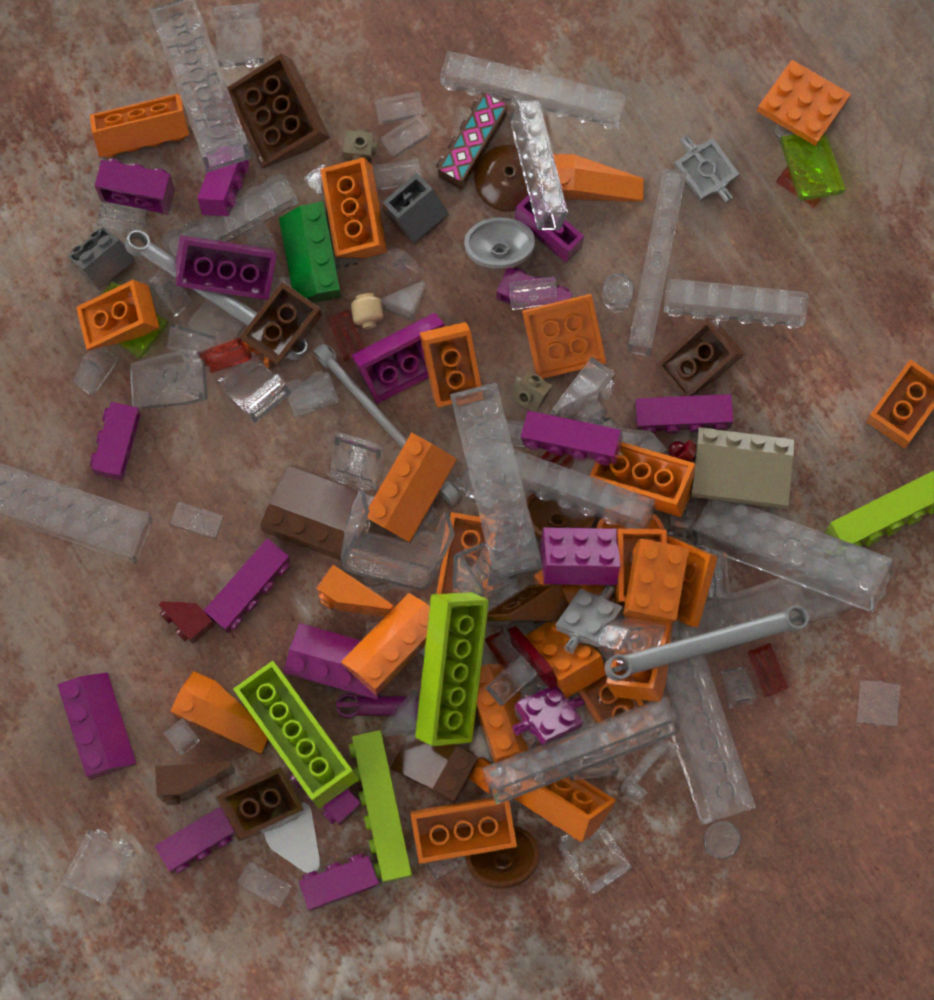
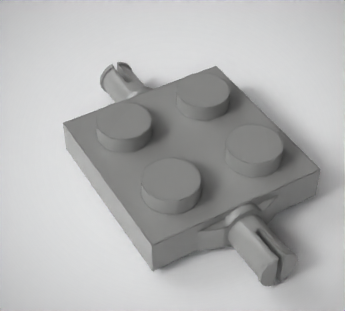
(707, 169)
(587, 617)

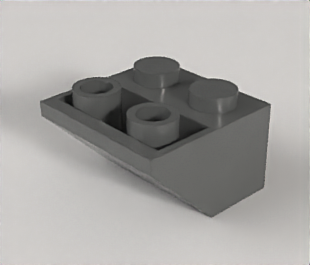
(414, 208)
(100, 257)

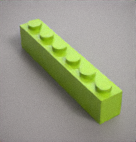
(381, 807)

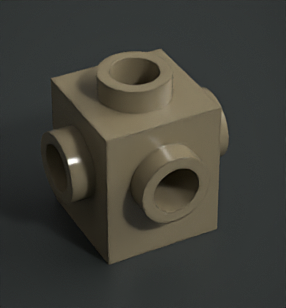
(359, 145)
(531, 391)

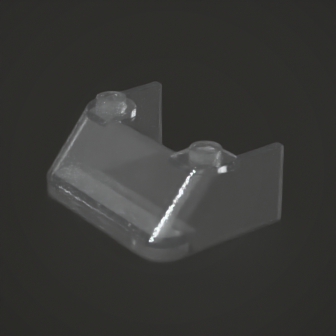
(392, 559)

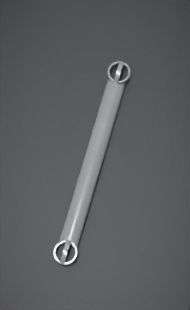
(222, 300)
(329, 361)
(706, 643)

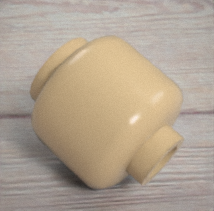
(367, 311)

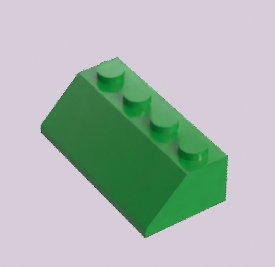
(310, 253)

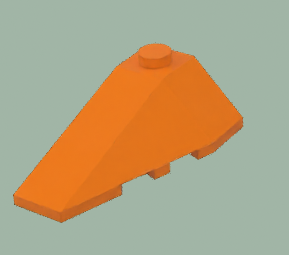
(594, 181)
(215, 710)

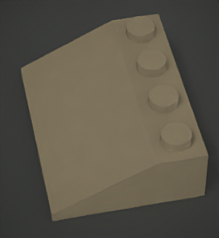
(743, 468)

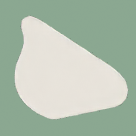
(297, 841)

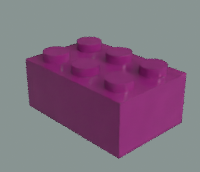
(135, 186)
(580, 556)

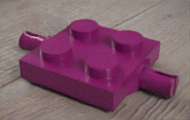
(548, 715)

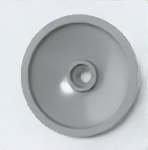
(499, 243)

